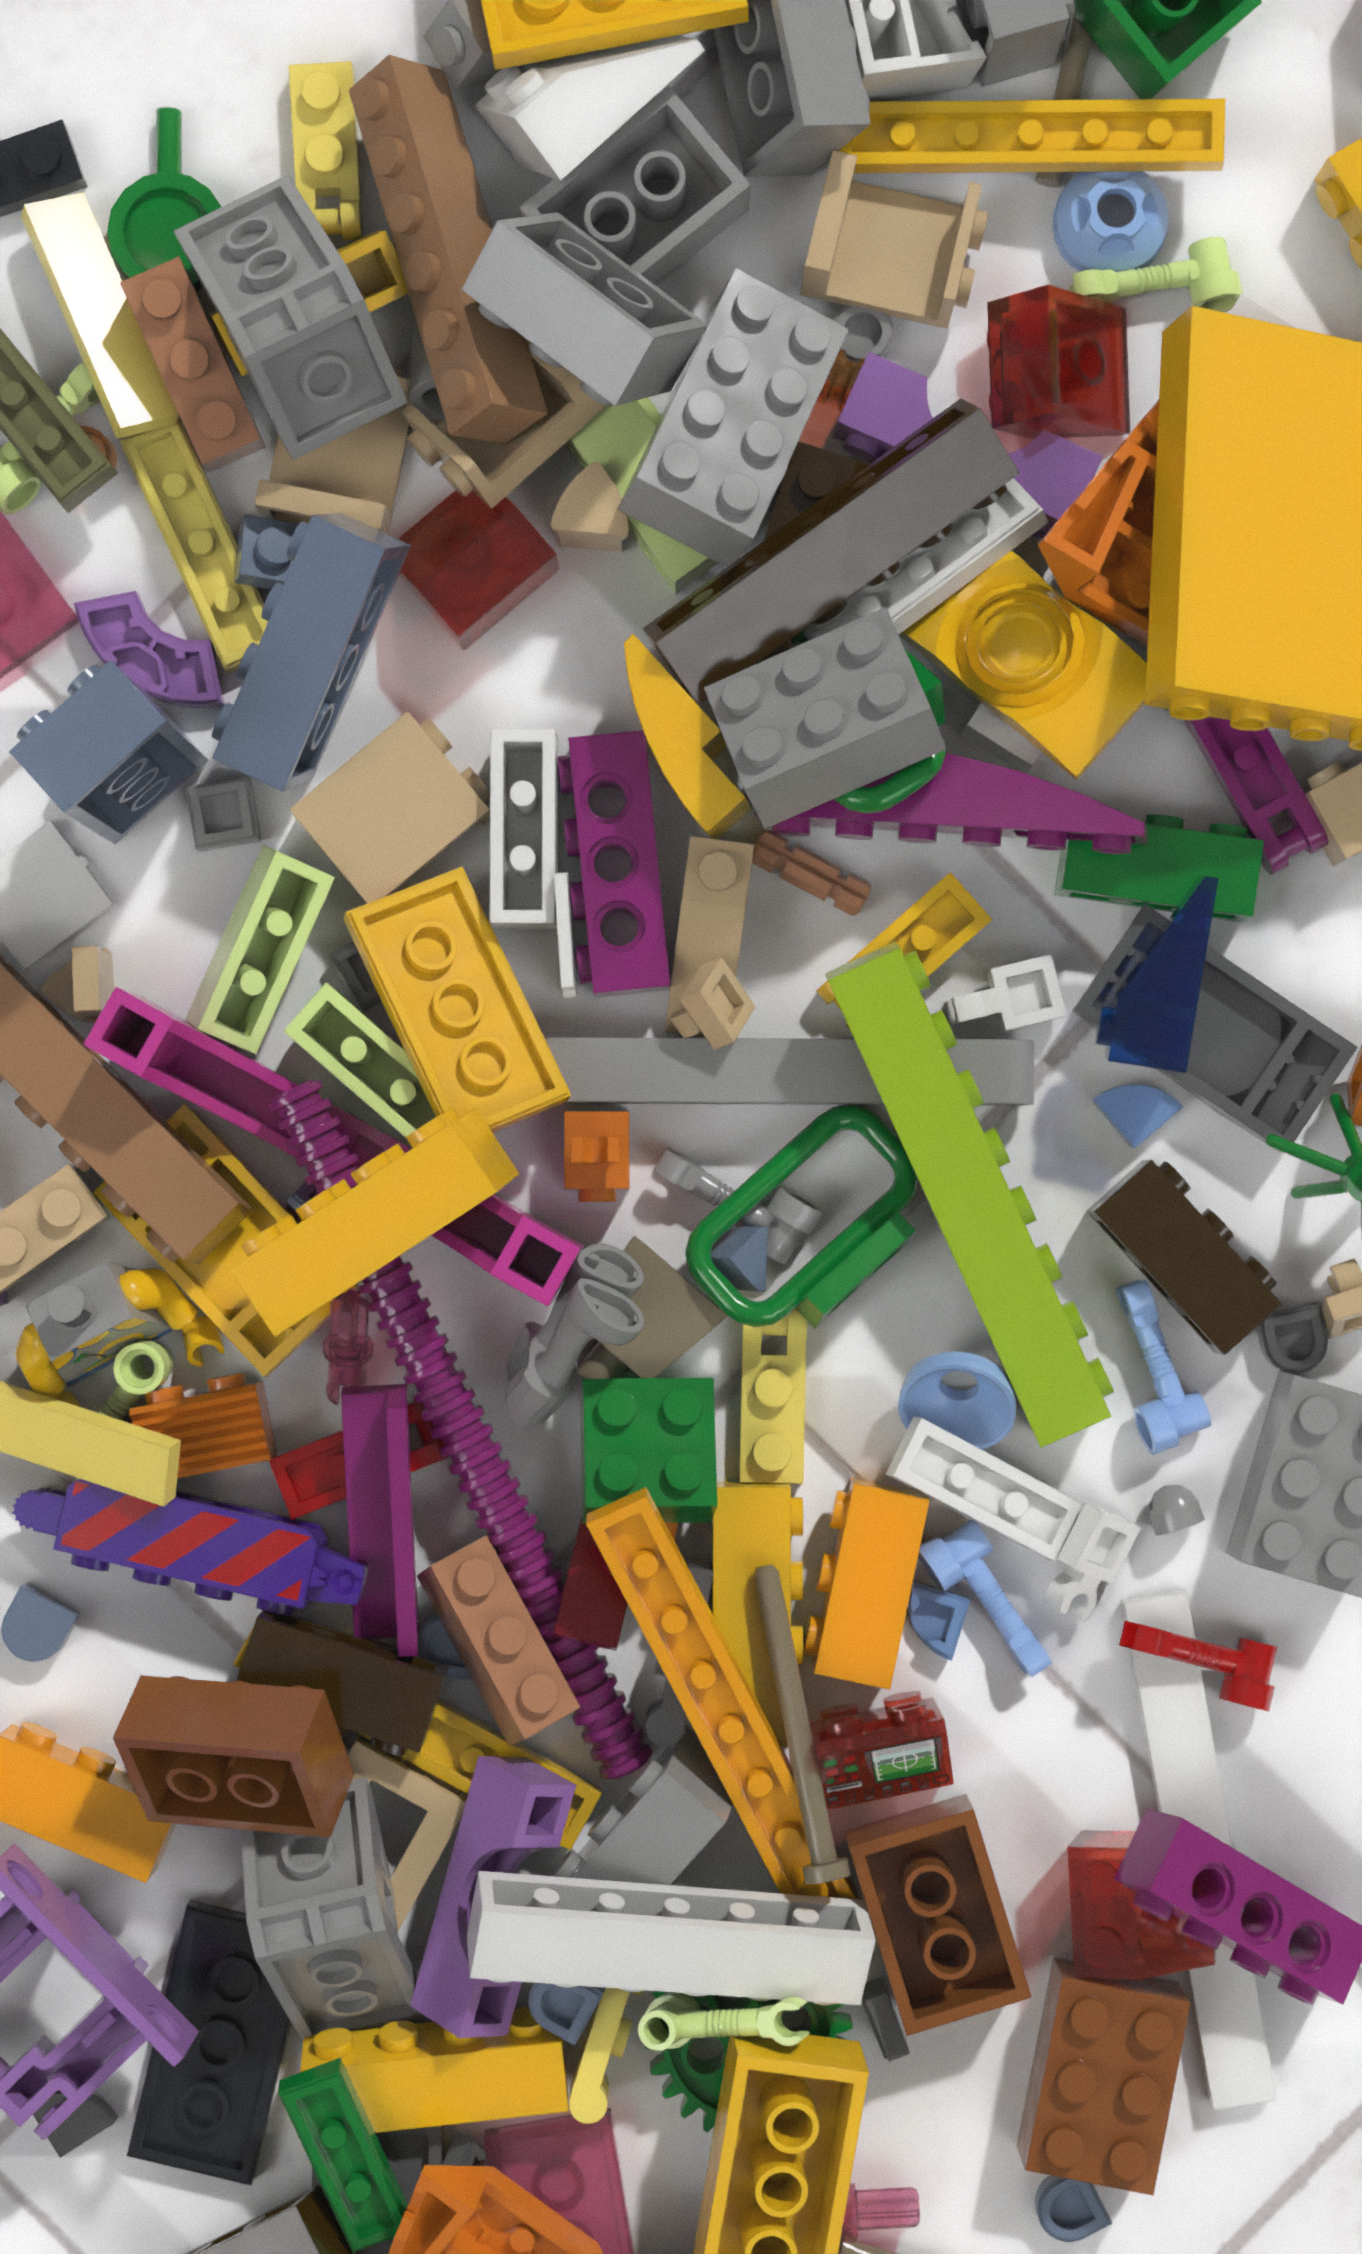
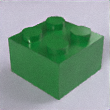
(1158, 38)
(650, 1437)

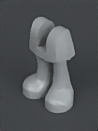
(588, 1306)

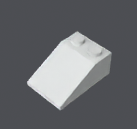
(568, 106)

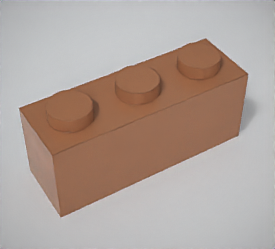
(192, 364)
(498, 1641)

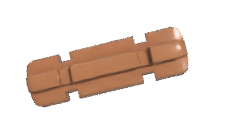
(810, 872)

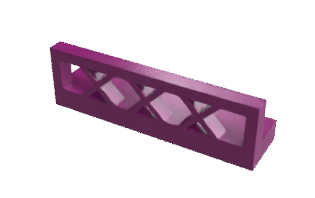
(381, 1511)

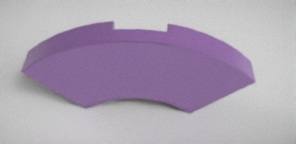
(158, 662)

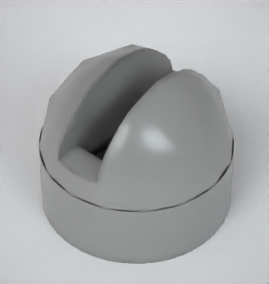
(1174, 1509)

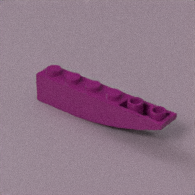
(983, 805)

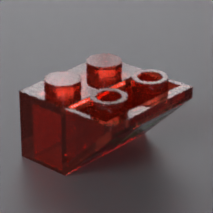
(881, 1750)

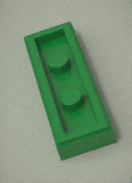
(344, 2153)

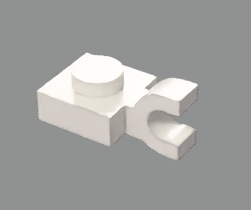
(1018, 994)

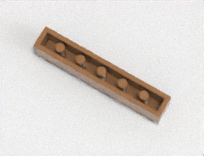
(438, 234)
(111, 1128)

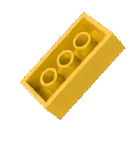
(363, 1228)
(782, 2147)

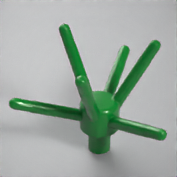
(1349, 1170)

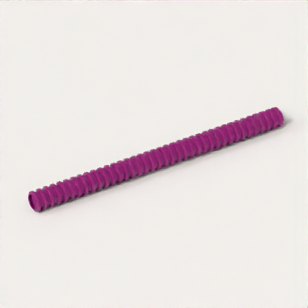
(470, 1447)

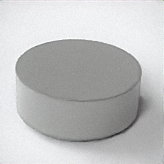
(867, 332)

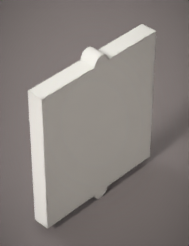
(46, 895)
(565, 934)

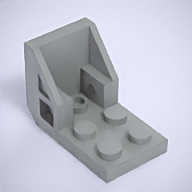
(293, 316)
(329, 1922)

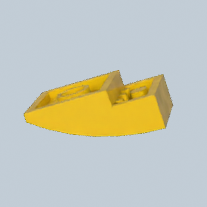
(683, 743)

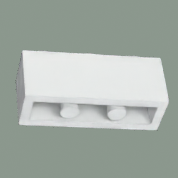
(523, 828)

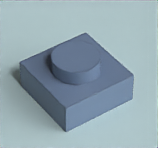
(263, 551)

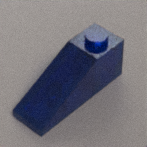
(1160, 995)

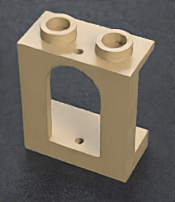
(440, 1799)

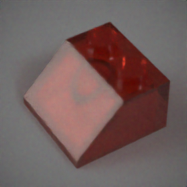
(1058, 365)
(475, 563)
(1112, 1933)

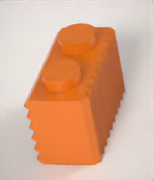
(215, 1427)

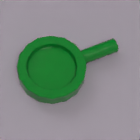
(157, 205)

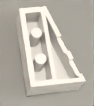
(912, 47)

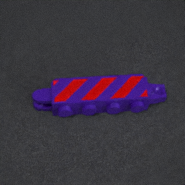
(196, 1541)

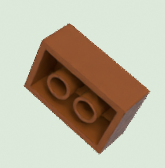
(235, 1755)
(937, 1914)
(1103, 2079)

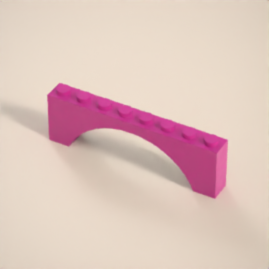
(239, 1090)

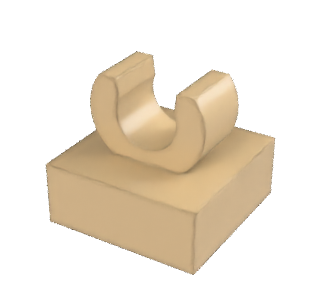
(713, 1005)
(1344, 1308)

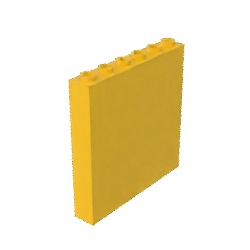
(1258, 528)

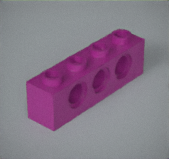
(619, 763)
(1280, 1924)

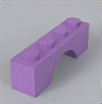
(893, 403)
(506, 1818)

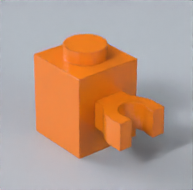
(597, 1154)

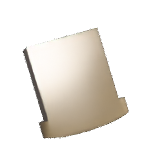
(589, 513)
(82, 983)

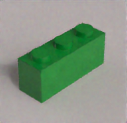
(1167, 868)

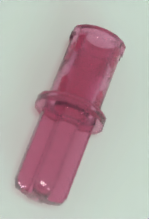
(348, 1344)
(881, 2209)

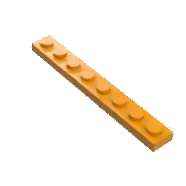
(709, 1686)

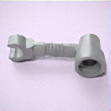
(786, 1215)

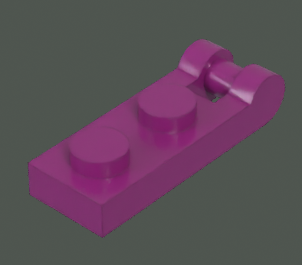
(1259, 788)

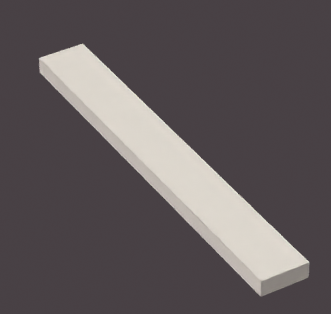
(1190, 1787)

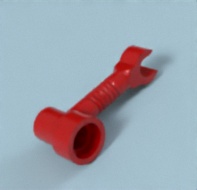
(1245, 1669)

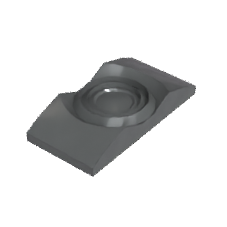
(1249, 1048)

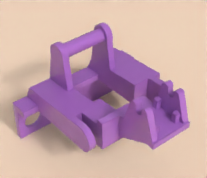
(108, 2033)

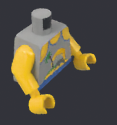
(96, 1316)

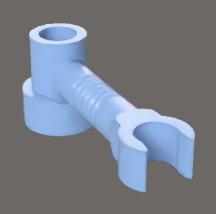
(1172, 1412)
(961, 1557)

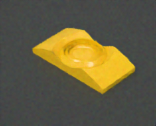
(1035, 662)
(212, 1282)

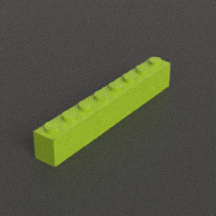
(968, 1192)

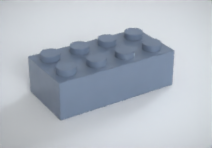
(308, 649)
(106, 752)

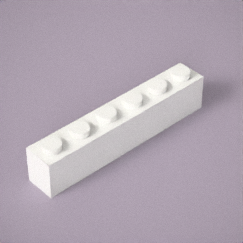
(668, 1938)

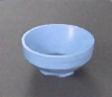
(1094, 245)
(975, 1414)

